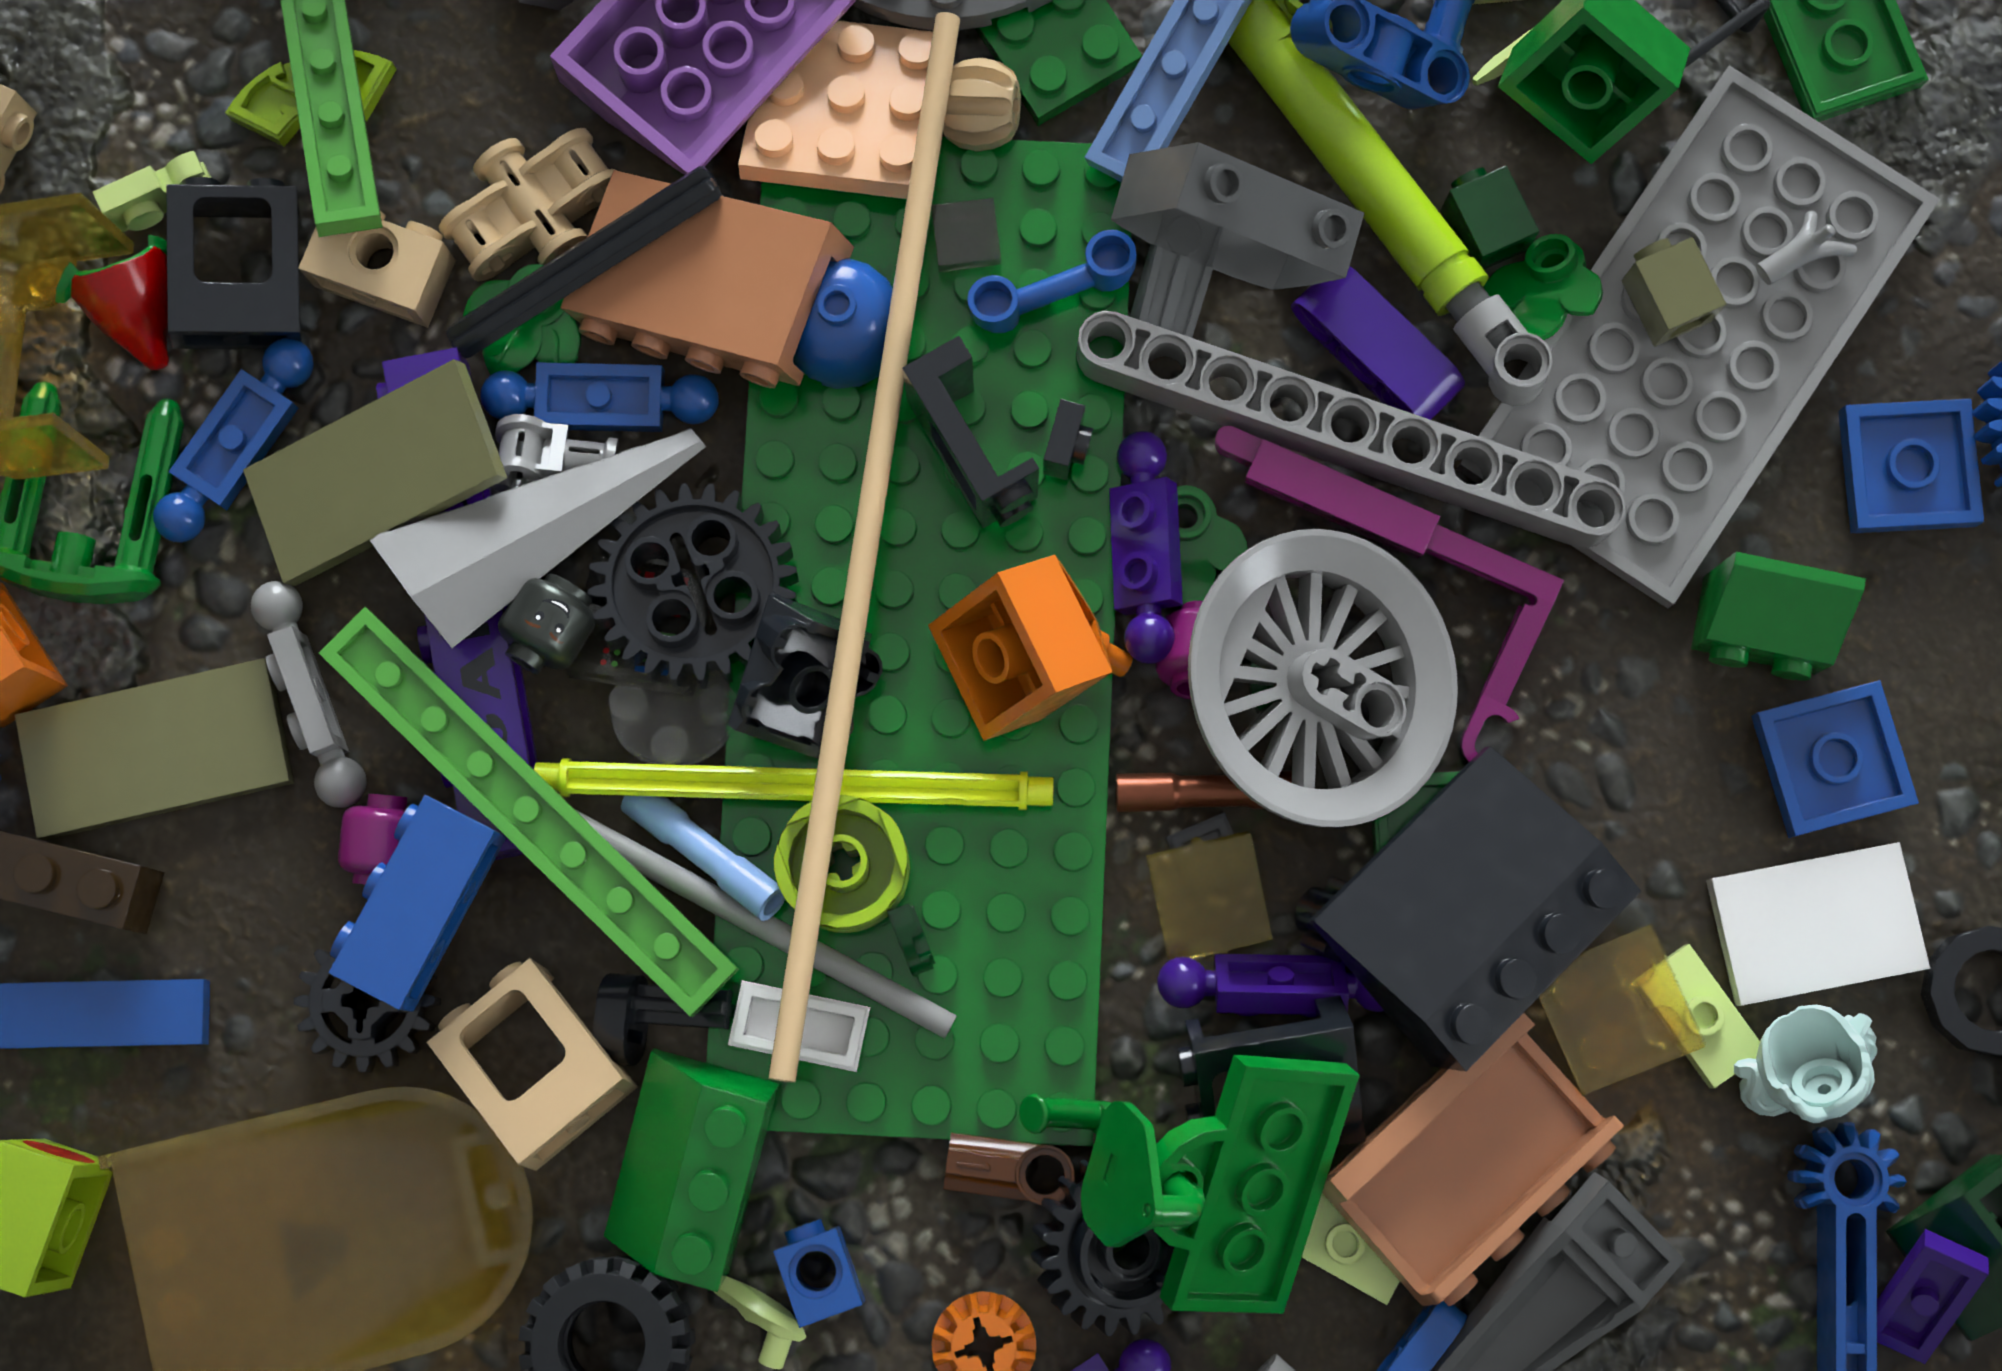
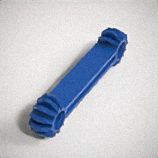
(1846, 1240)

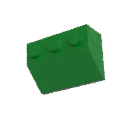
(689, 1168)

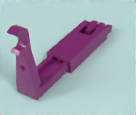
(1413, 533)

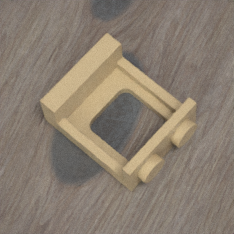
(558, 1104)

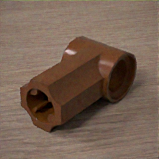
(998, 1167)

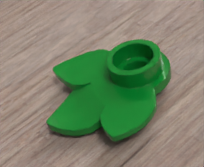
(1548, 285)
(547, 336)
(1206, 545)

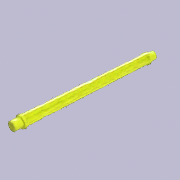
(795, 784)

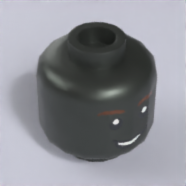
(546, 624)

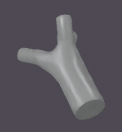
(1803, 249)

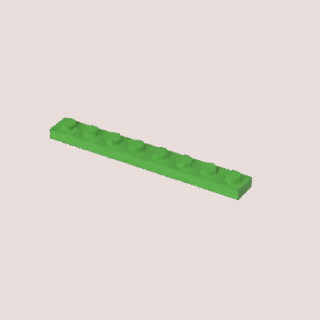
(529, 812)

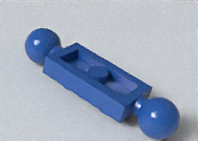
(601, 396)
(233, 438)

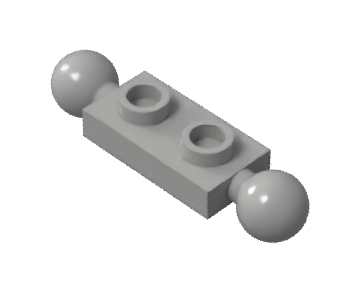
(314, 723)

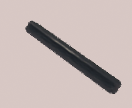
(584, 261)

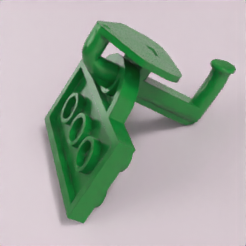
(1246, 1182)

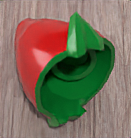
(126, 301)

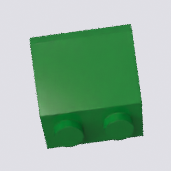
(1775, 615)

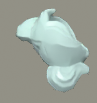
(1810, 1065)

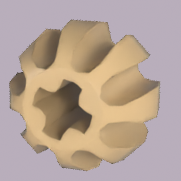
(982, 105)

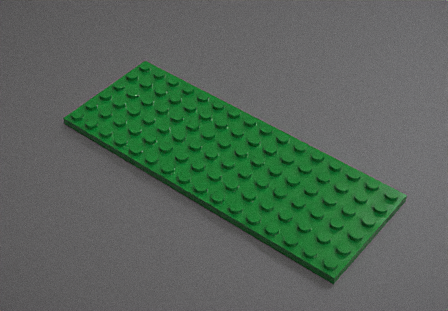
(997, 889)

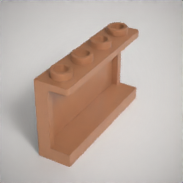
(715, 288)
(1469, 1165)

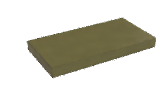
(374, 472)
(153, 749)

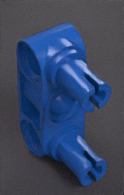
(1386, 50)

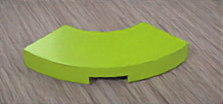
(270, 104)

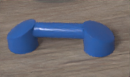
(1108, 266)

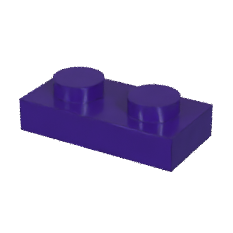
(1928, 1295)

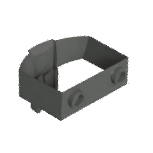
(1225, 216)

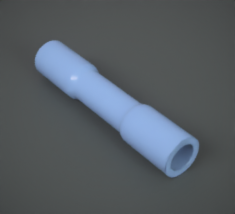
(732, 872)

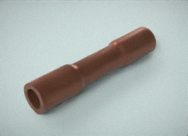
(1170, 791)

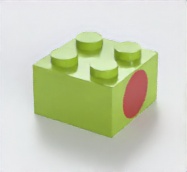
(46, 1213)

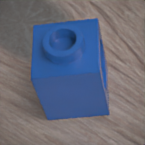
(814, 1303)

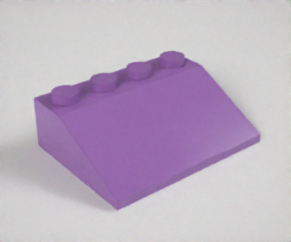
(688, 70)

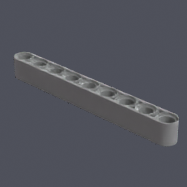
(1378, 422)

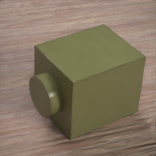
(1672, 289)

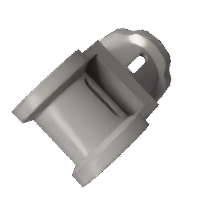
(544, 449)

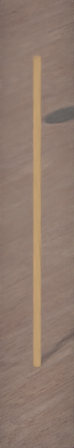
(863, 555)

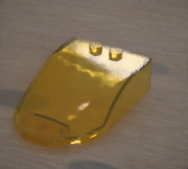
(323, 1234)

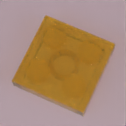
(1620, 1011)

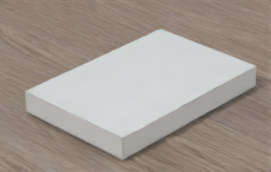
(1817, 924)

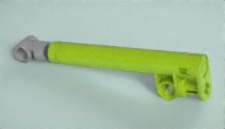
(1389, 198)

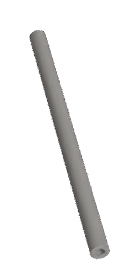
(778, 933)

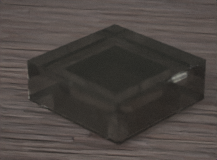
(966, 234)

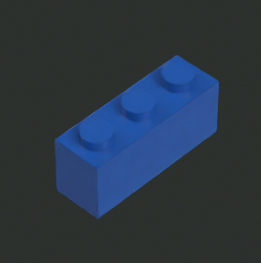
(415, 903)

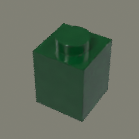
(1489, 216)

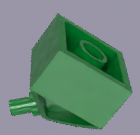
(1594, 71)

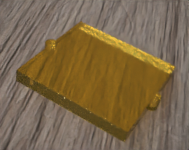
(1209, 896)

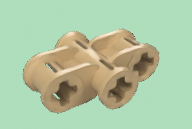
(513, 216)

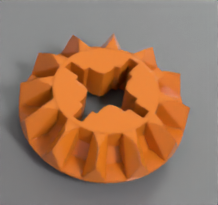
(999, 1317)

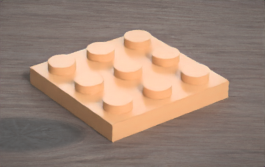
(844, 114)

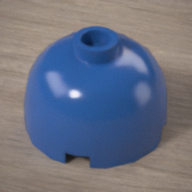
(846, 326)

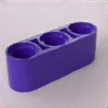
(1378, 345)

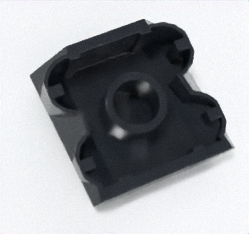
(791, 674)

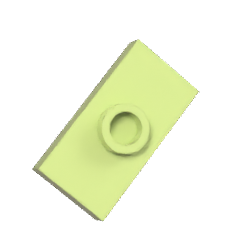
(1722, 1026)
(1343, 1253)

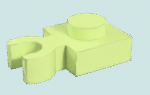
(140, 198)

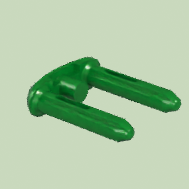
(70, 571)

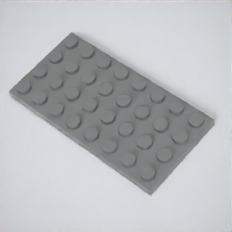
(1705, 411)

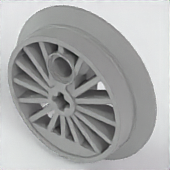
(1316, 681)

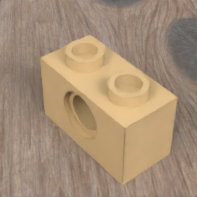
(404, 287)

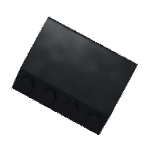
(1474, 910)

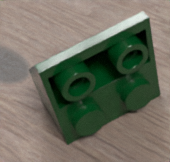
(1969, 1215)

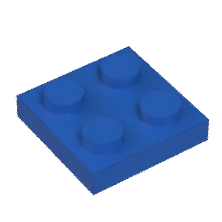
(1911, 466)
(1834, 759)

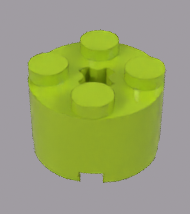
(877, 879)

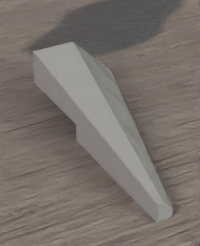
(479, 556)

